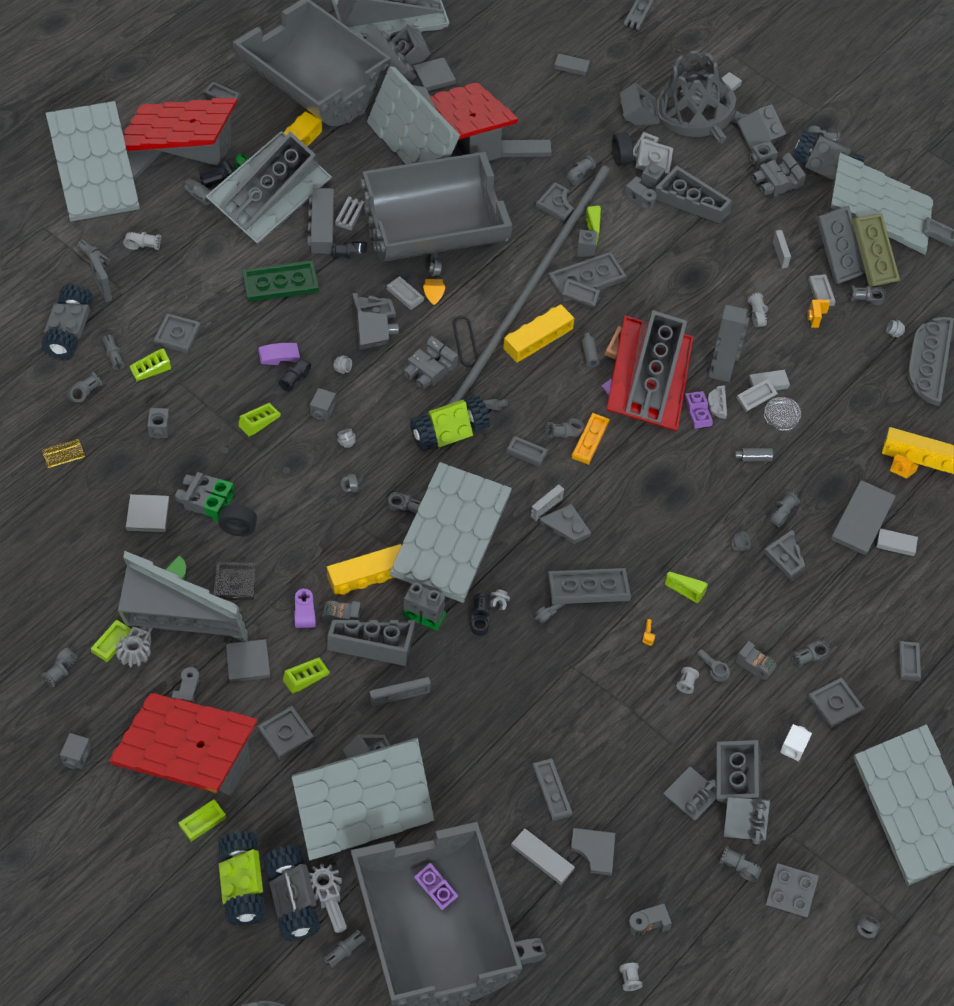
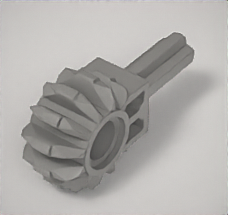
(135, 646)
(328, 894)

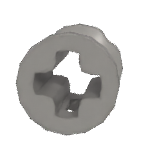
(687, 680)
(630, 976)

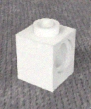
(796, 742)

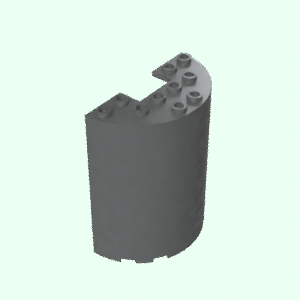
(317, 62)
(433, 207)
(433, 952)

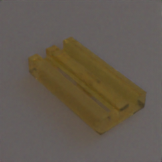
(64, 455)

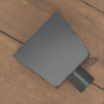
(374, 329)

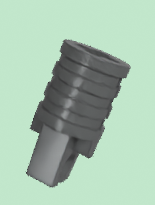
(197, 191)

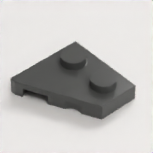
(374, 305)
(567, 523)
(786, 555)

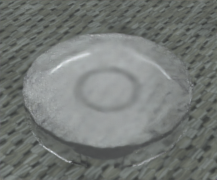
(782, 413)

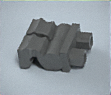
(779, 178)
(431, 364)

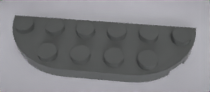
(930, 359)

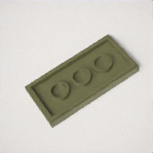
(875, 250)

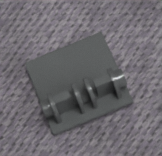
(692, 793)
(746, 818)
(792, 890)

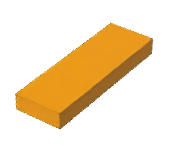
(590, 438)

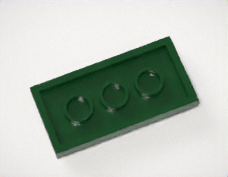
(280, 281)

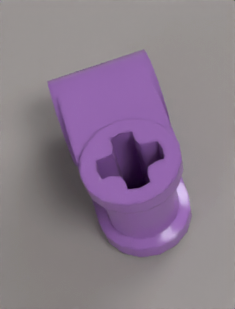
(304, 610)

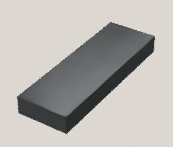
(400, 691)
(552, 789)

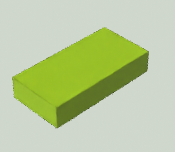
(106, 645)
(202, 820)

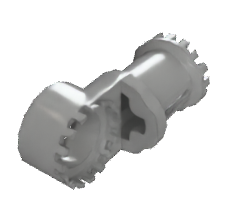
(141, 240)
(759, 309)

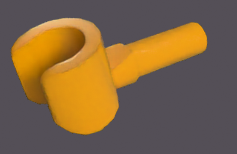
(648, 637)

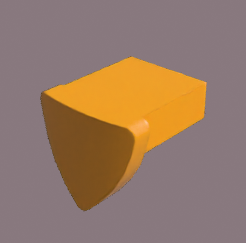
(434, 289)

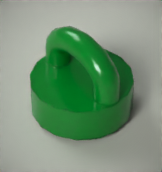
(240, 159)

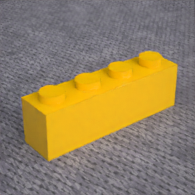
(305, 128)
(538, 333)
(920, 450)
(362, 571)

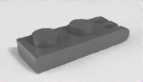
(638, 13)

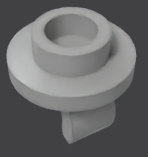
(501, 597)

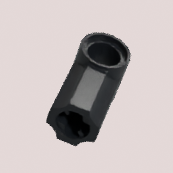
(216, 175)

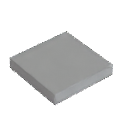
(655, 153)
(147, 513)

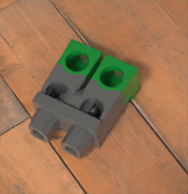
(205, 494)
(425, 605)

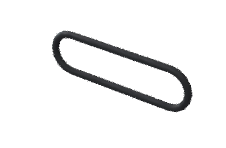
(458, 344)

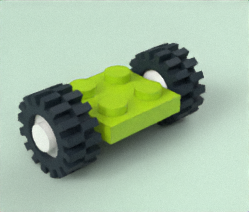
(450, 423)
(241, 878)

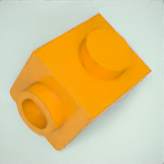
(816, 310)
(903, 466)

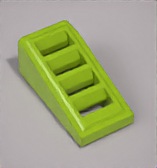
(593, 219)
(155, 357)
(251, 427)
(686, 586)
(296, 683)

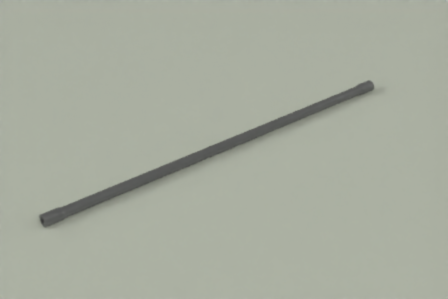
(518, 304)

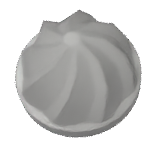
(895, 328)
(342, 364)
(346, 438)

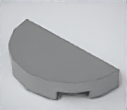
(717, 402)

